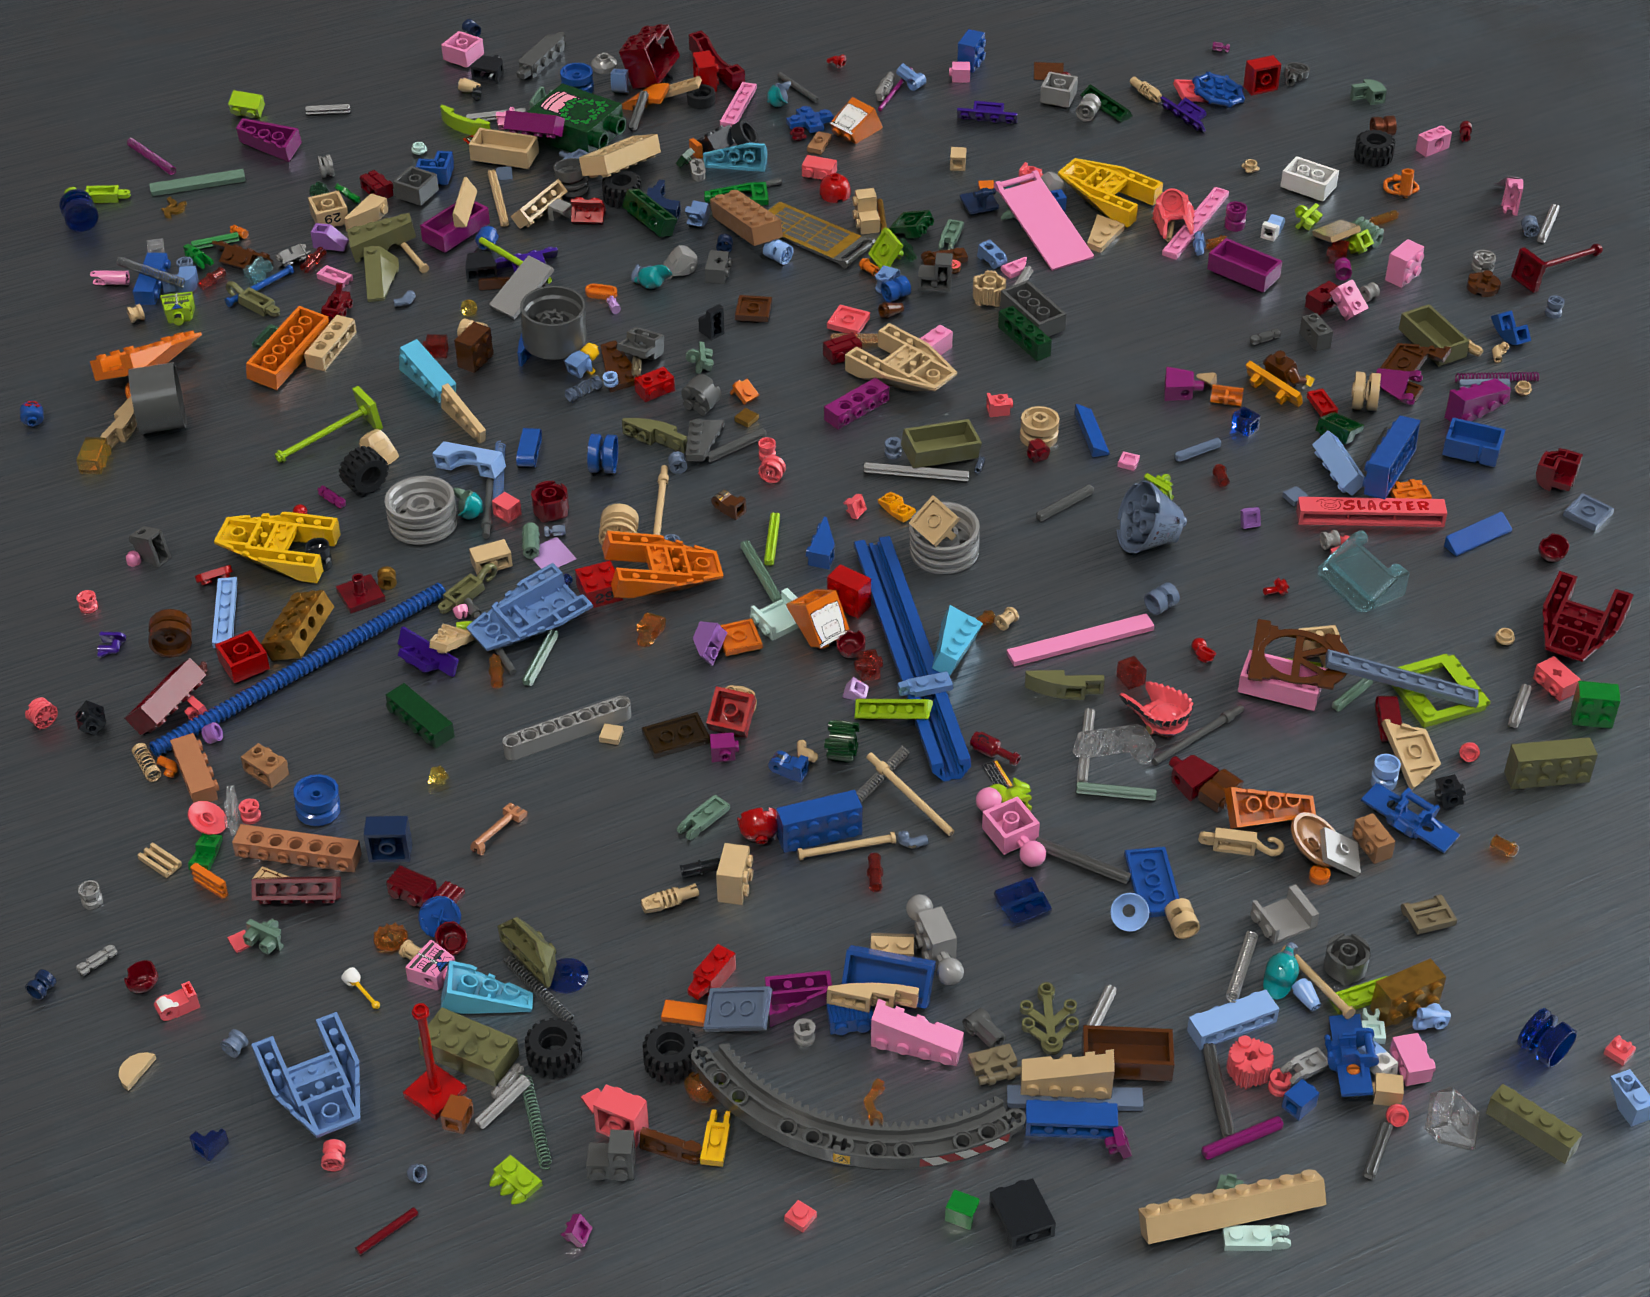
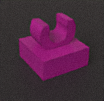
(1118, 1143)
(577, 1230)

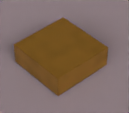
(746, 417)

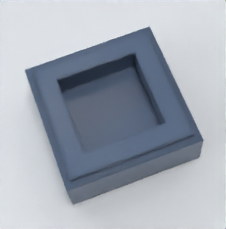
(1292, 495)

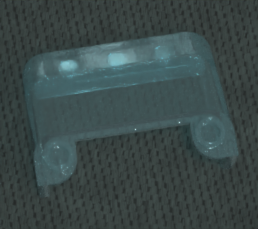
(1361, 576)

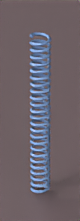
(500, 482)

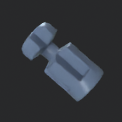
(557, 530)

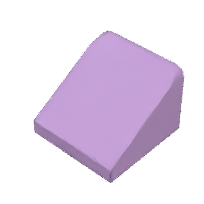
(855, 690)

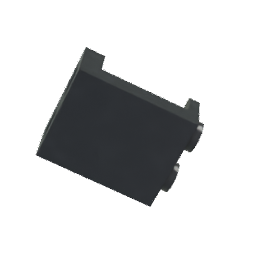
(1023, 1213)

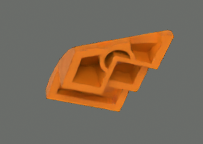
(656, 95)

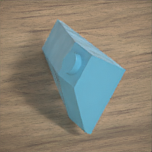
(739, 157)

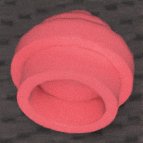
(1469, 752)
(1397, 1115)

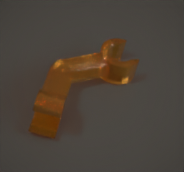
(876, 1089)

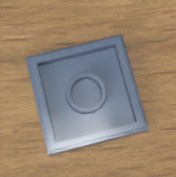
(1588, 512)

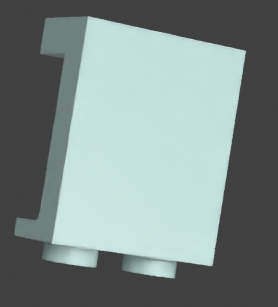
(775, 619)

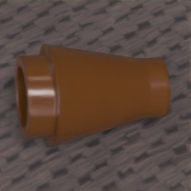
(889, 309)

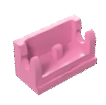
(1512, 195)

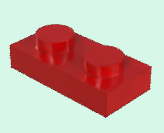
(1321, 402)

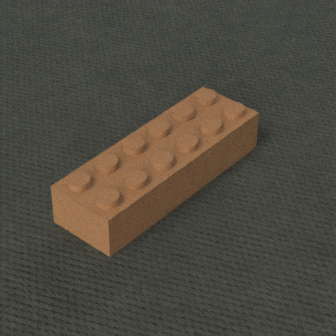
(746, 217)

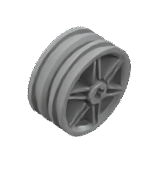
(421, 510)
(949, 555)

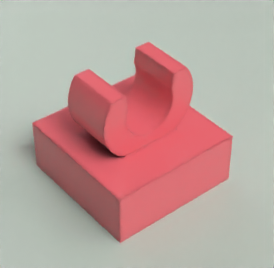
(856, 506)
(195, 709)
(1619, 1050)

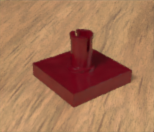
(360, 593)

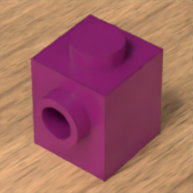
(723, 747)

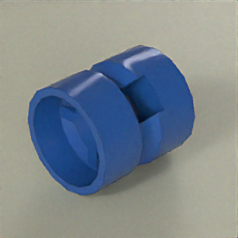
(895, 288)

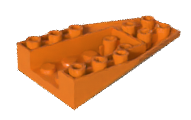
(156, 353)

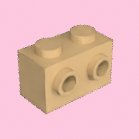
(493, 552)

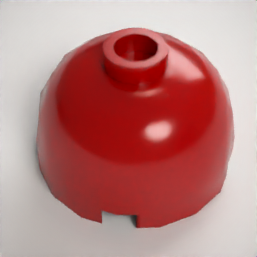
(835, 188)
(758, 825)

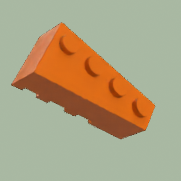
(1260, 807)

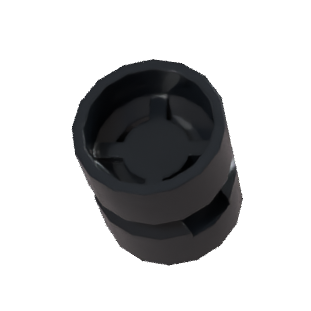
(321, 547)

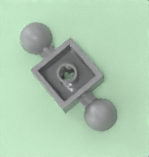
(935, 938)

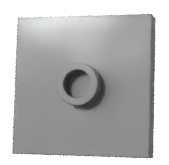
(1340, 852)

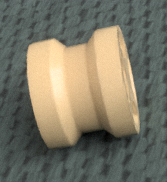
(135, 313)

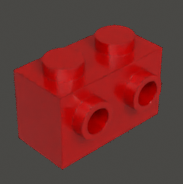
(654, 384)

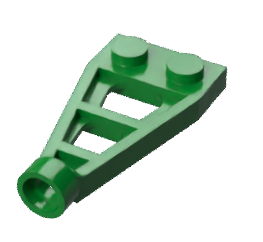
(758, 192)

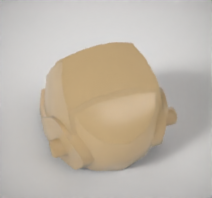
(381, 444)

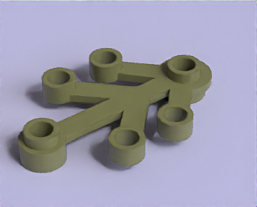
(1049, 1021)

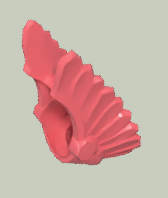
(1172, 206)

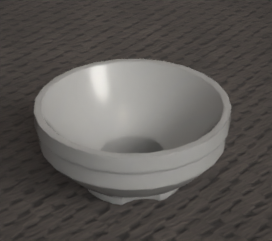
(604, 63)

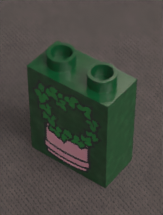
(588, 122)

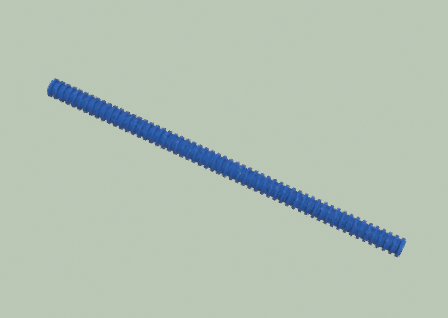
(302, 667)

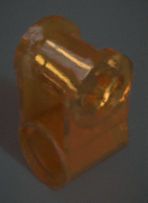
(649, 629)

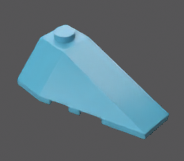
(476, 993)

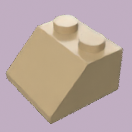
(893, 943)

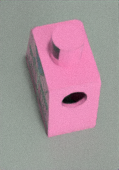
(429, 966)

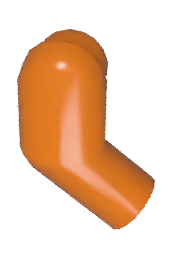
(170, 765)

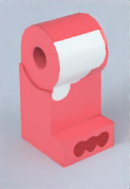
(177, 1003)

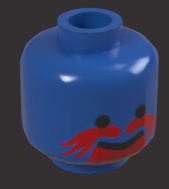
(31, 413)

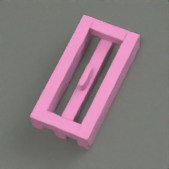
(333, 276)

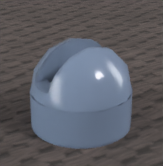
(419, 1169)

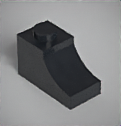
(712, 322)

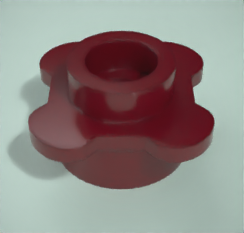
(798, 134)

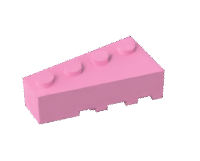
(914, 1035)

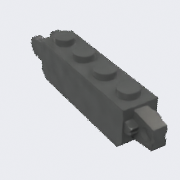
(541, 55)

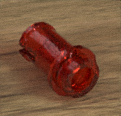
(1220, 473)

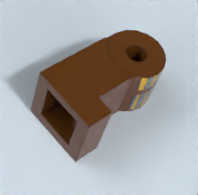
(729, 504)

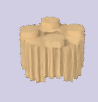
(988, 288)

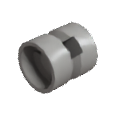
(1088, 107)

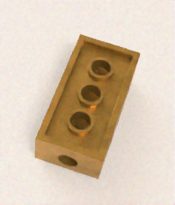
(297, 625)

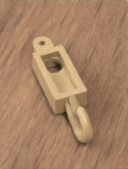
(1239, 842)

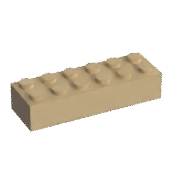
(619, 155)

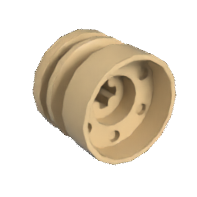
(618, 518)

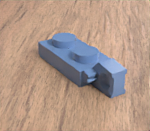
(925, 685)

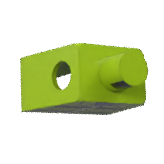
(178, 307)

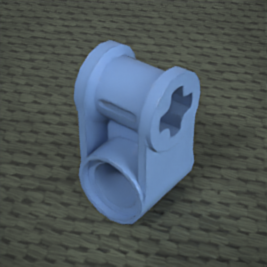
(886, 273)

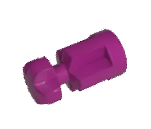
(1217, 46)

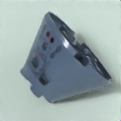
(1148, 518)

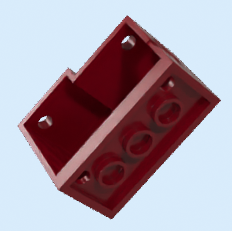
(646, 58)

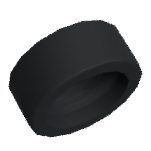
(701, 102)
(744, 133)

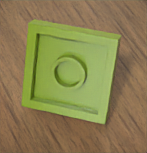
(886, 249)

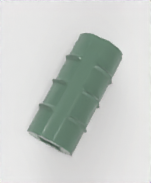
(530, 540)

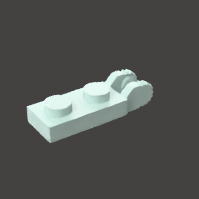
(1255, 1238)

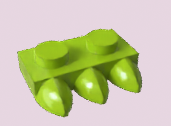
(515, 1179)

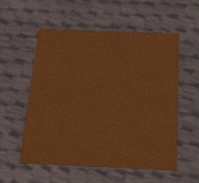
(1042, 69)

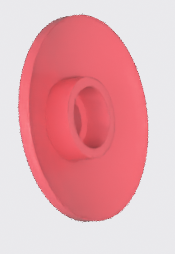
(207, 817)

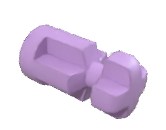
(614, 306)

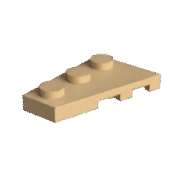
(450, 638)

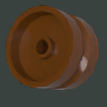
(170, 633)

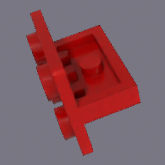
(587, 211)

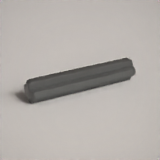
(639, 107)
(1377, 1150)

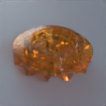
(384, 943)

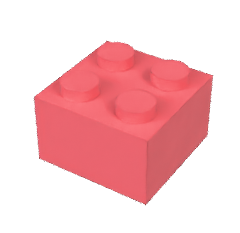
(620, 1111)

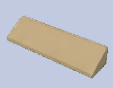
(464, 203)

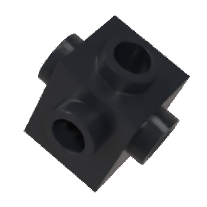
(90, 718)
(1449, 791)

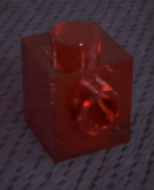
(1338, 250)
(437, 345)
(1131, 672)

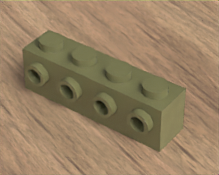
(1534, 1123)

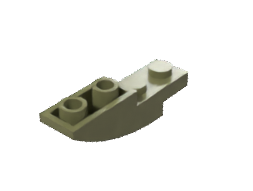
(654, 431)
(1057, 685)

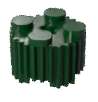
(842, 740)

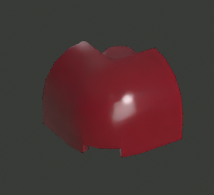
(1558, 469)

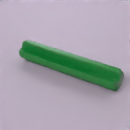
(207, 242)

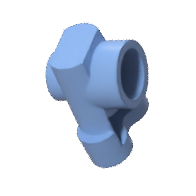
(1431, 1017)

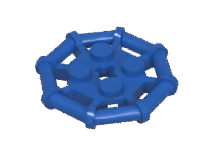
(1218, 89)

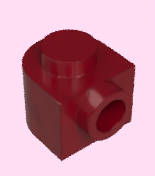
(1037, 450)

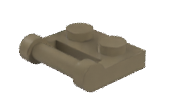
(1429, 919)

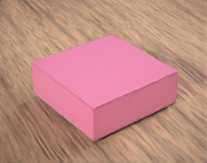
(1128, 461)

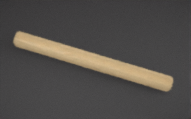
(498, 198)

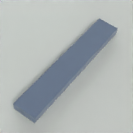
(1127, 1098)

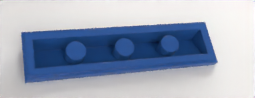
(1091, 431)
(1477, 534)

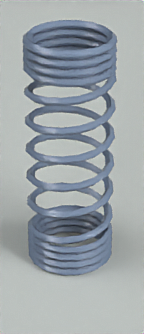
(596, 383)

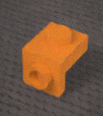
(744, 391)

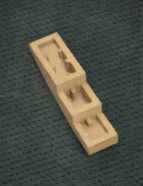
(864, 995)

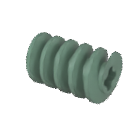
(1374, 230)

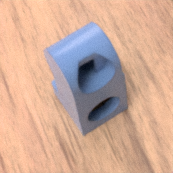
(992, 254)

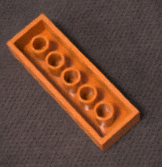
(286, 348)

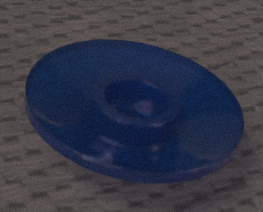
(570, 981)

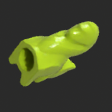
(1019, 789)

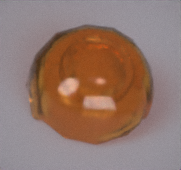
(696, 1090)

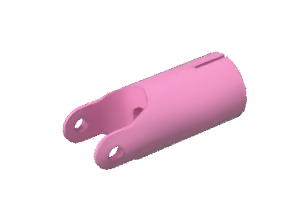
(111, 277)

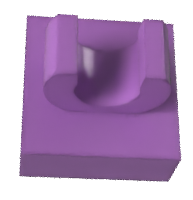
(1250, 517)

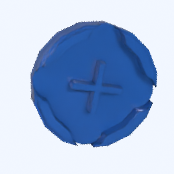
(436, 912)

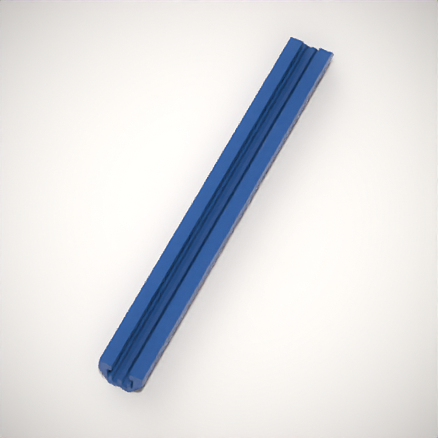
(913, 656)

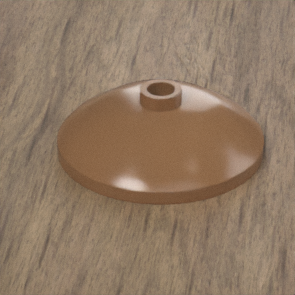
(1306, 836)

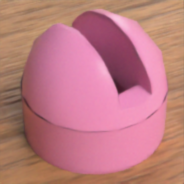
(133, 558)
(461, 610)

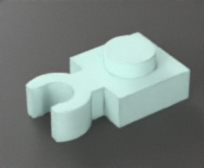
(1372, 1022)

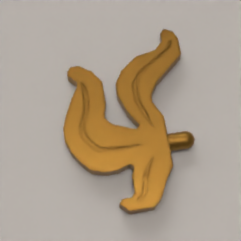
(173, 208)

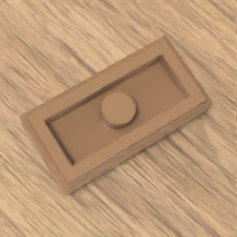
(819, 142)

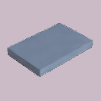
(737, 1009)

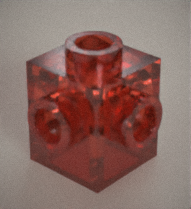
(868, 665)

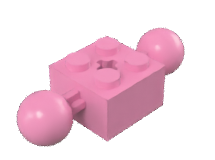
(1011, 826)

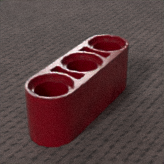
(1387, 708)

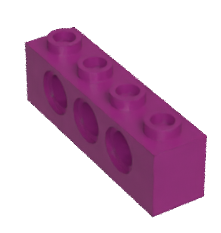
(856, 403)

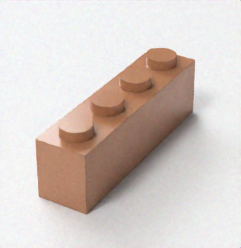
(194, 768)

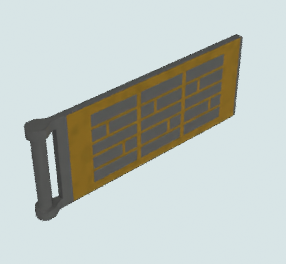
(820, 235)

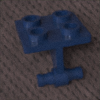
(980, 201)

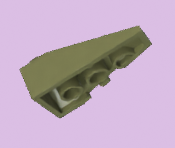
(379, 272)

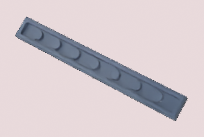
(1402, 678)

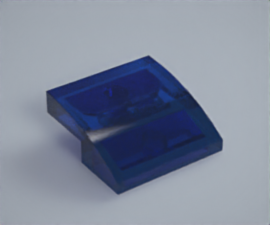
(1022, 900)

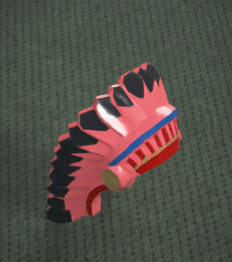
(1167, 711)

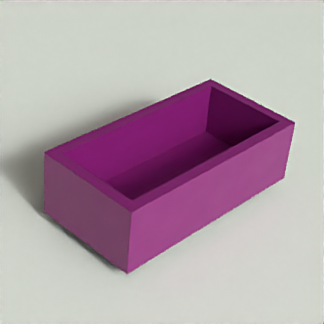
(442, 233)
(1244, 265)

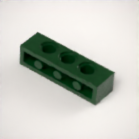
(649, 212)
(1024, 333)

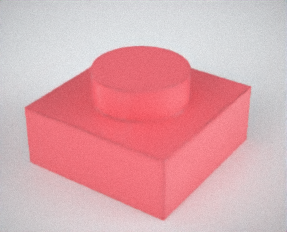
(800, 1216)

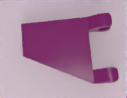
(1395, 383)

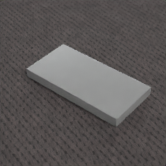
(527, 277)

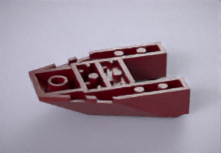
(1577, 628)

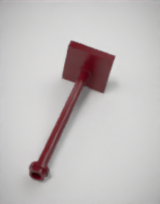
(1530, 268)

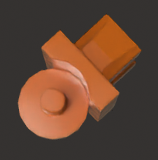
(1226, 395)

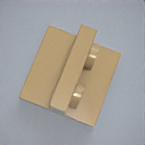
(935, 521)

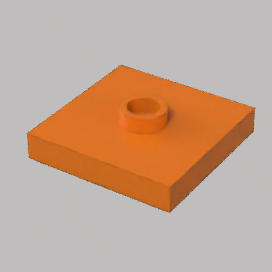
(741, 637)

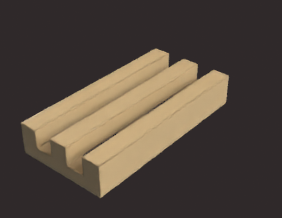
(172, 863)

